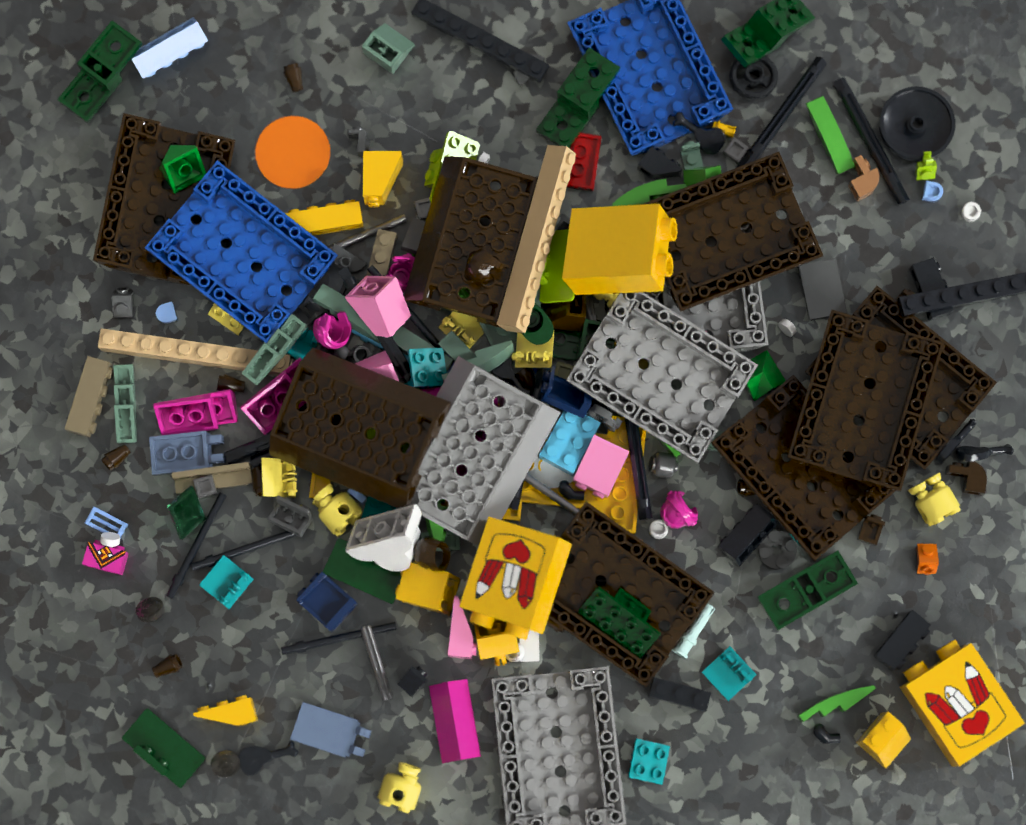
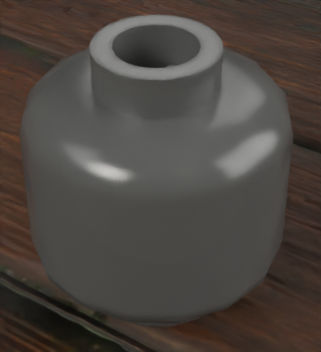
(663, 464)

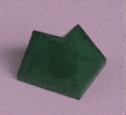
(186, 512)

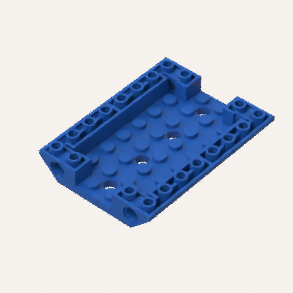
(672, 60)
(258, 235)

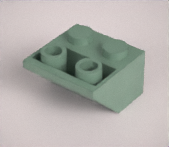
(387, 47)

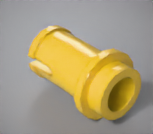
(729, 130)

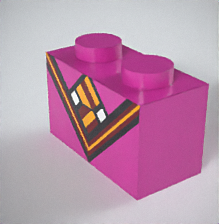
(105, 558)

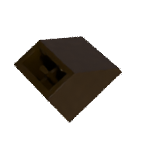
(568, 314)

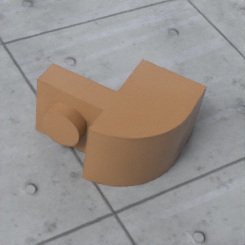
(867, 180)

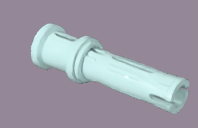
(689, 638)

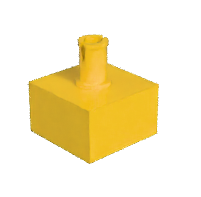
(495, 642)

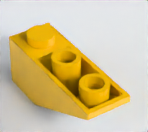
(234, 713)

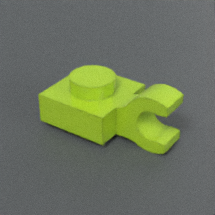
(927, 168)

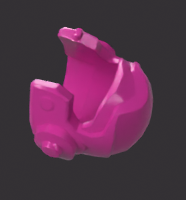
(401, 269)
(332, 333)
(676, 512)

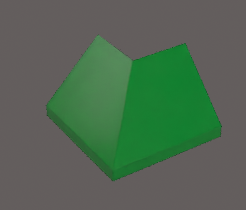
(182, 166)
(765, 377)

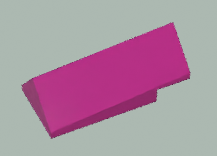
(266, 404)
(196, 412)
(454, 721)

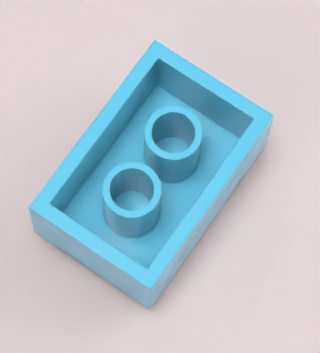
(569, 441)

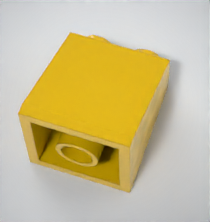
(379, 175)
(428, 589)
(884, 739)

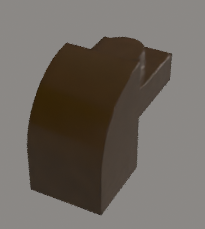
(973, 474)

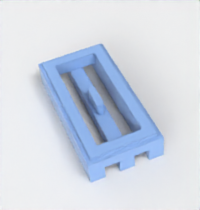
(91, 516)

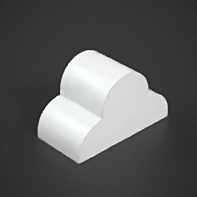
(386, 538)

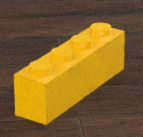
(329, 218)

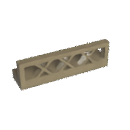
(223, 476)

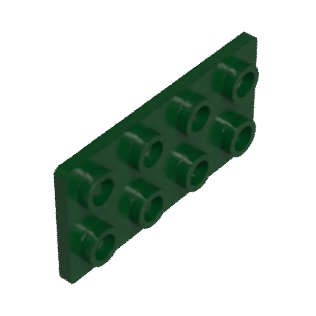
(362, 574)
(621, 619)
(163, 748)

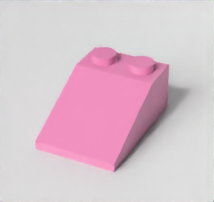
(461, 638)

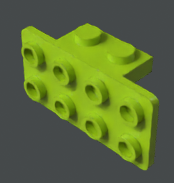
(454, 146)
(552, 285)

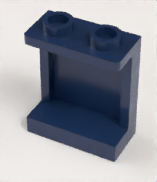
(564, 395)
(326, 601)

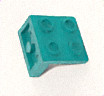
(426, 367)

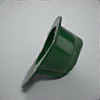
(539, 328)

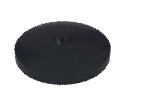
(916, 123)

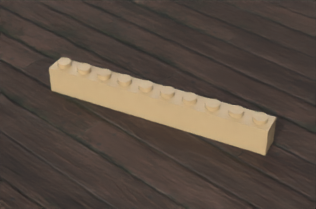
(536, 239)
(182, 351)

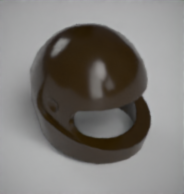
(479, 265)
(425, 553)

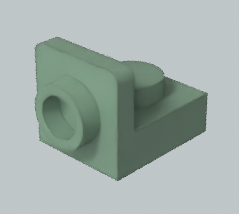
(691, 155)

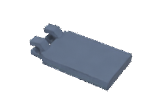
(184, 452)
(328, 731)

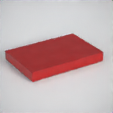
(586, 161)

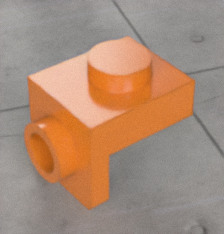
(927, 558)

